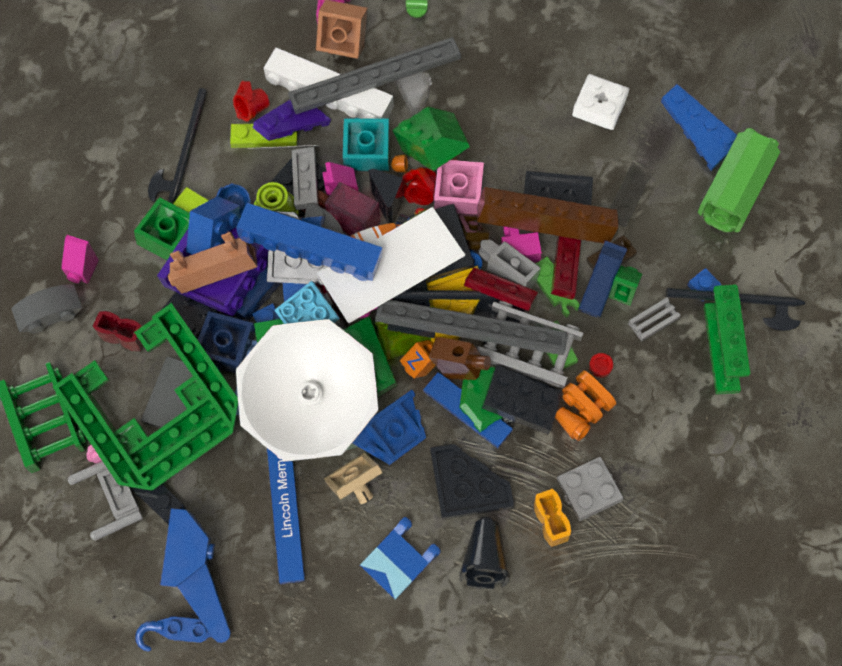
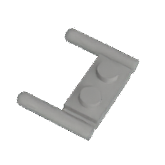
(119, 498)

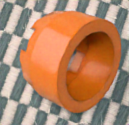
(400, 163)

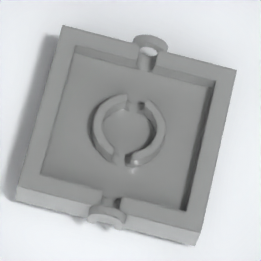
(589, 489)

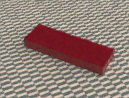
(566, 267)
(501, 288)

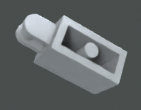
(509, 263)

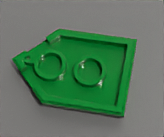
(472, 399)

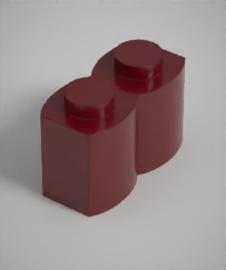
(117, 330)

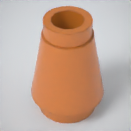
(573, 424)

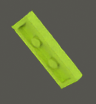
(246, 137)

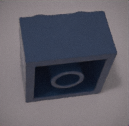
(226, 340)

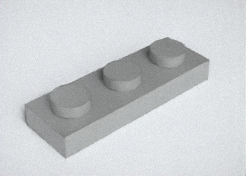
(304, 177)

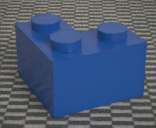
(209, 223)

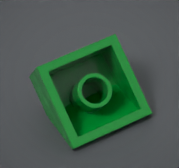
(162, 228)

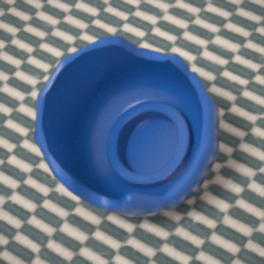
(235, 194)

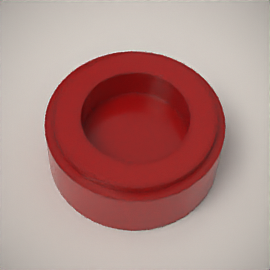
(601, 365)

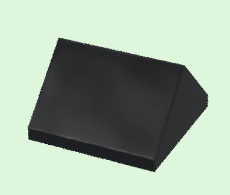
(388, 192)

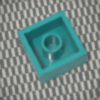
(366, 144)

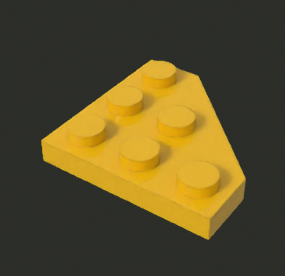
(452, 282)

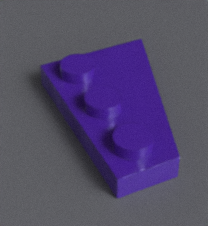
(283, 121)

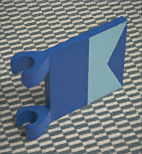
(395, 562)

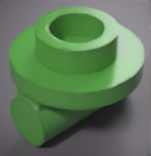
(416, 8)

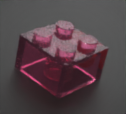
(352, 209)

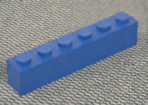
(309, 242)

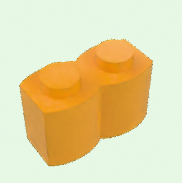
(555, 524)

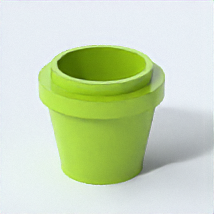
(275, 191)

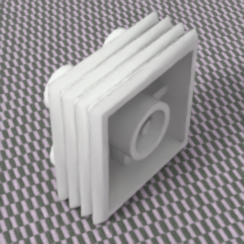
(604, 113)

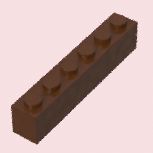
(546, 215)

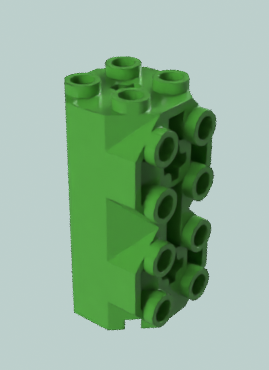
(739, 181)

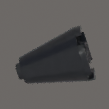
(485, 557)

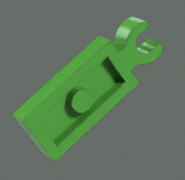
(545, 283)

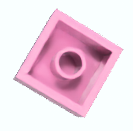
(459, 185)

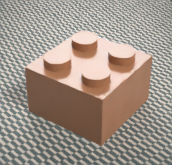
(341, 29)

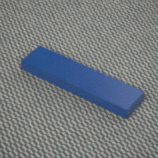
(449, 395)

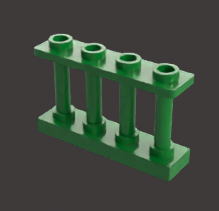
(726, 340)
(22, 434)

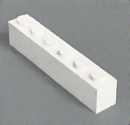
(297, 72)

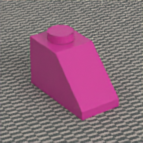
(78, 260)

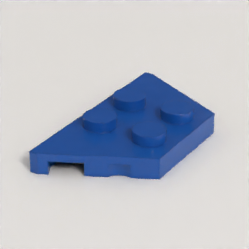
(392, 430)

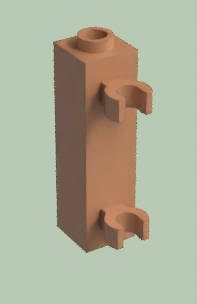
(211, 264)

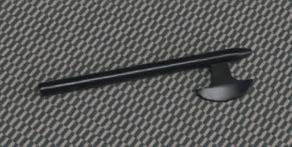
(157, 183)
(443, 295)
(780, 321)

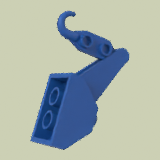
(187, 568)

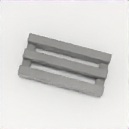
(669, 309)

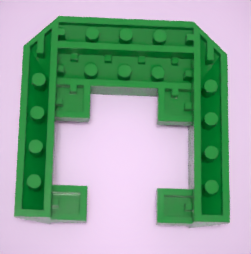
(153, 460)

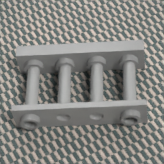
(533, 367)

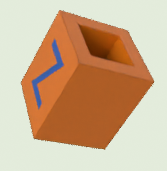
(417, 359)

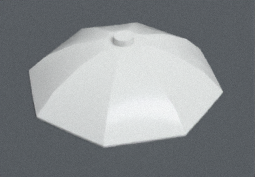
(306, 390)

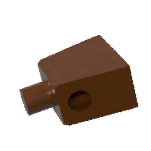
(458, 359)

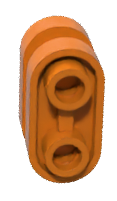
(588, 410)

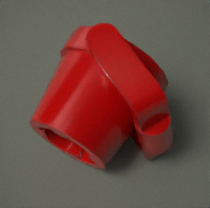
(249, 102)
(421, 188)

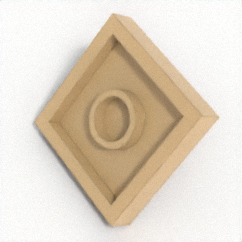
(354, 478)

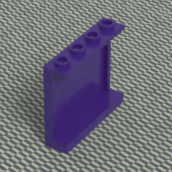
(226, 294)

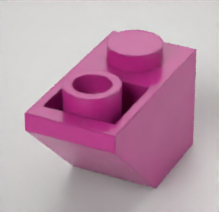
(338, 173)

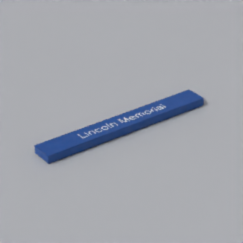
(285, 520)

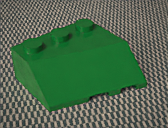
(431, 137)
(367, 336)

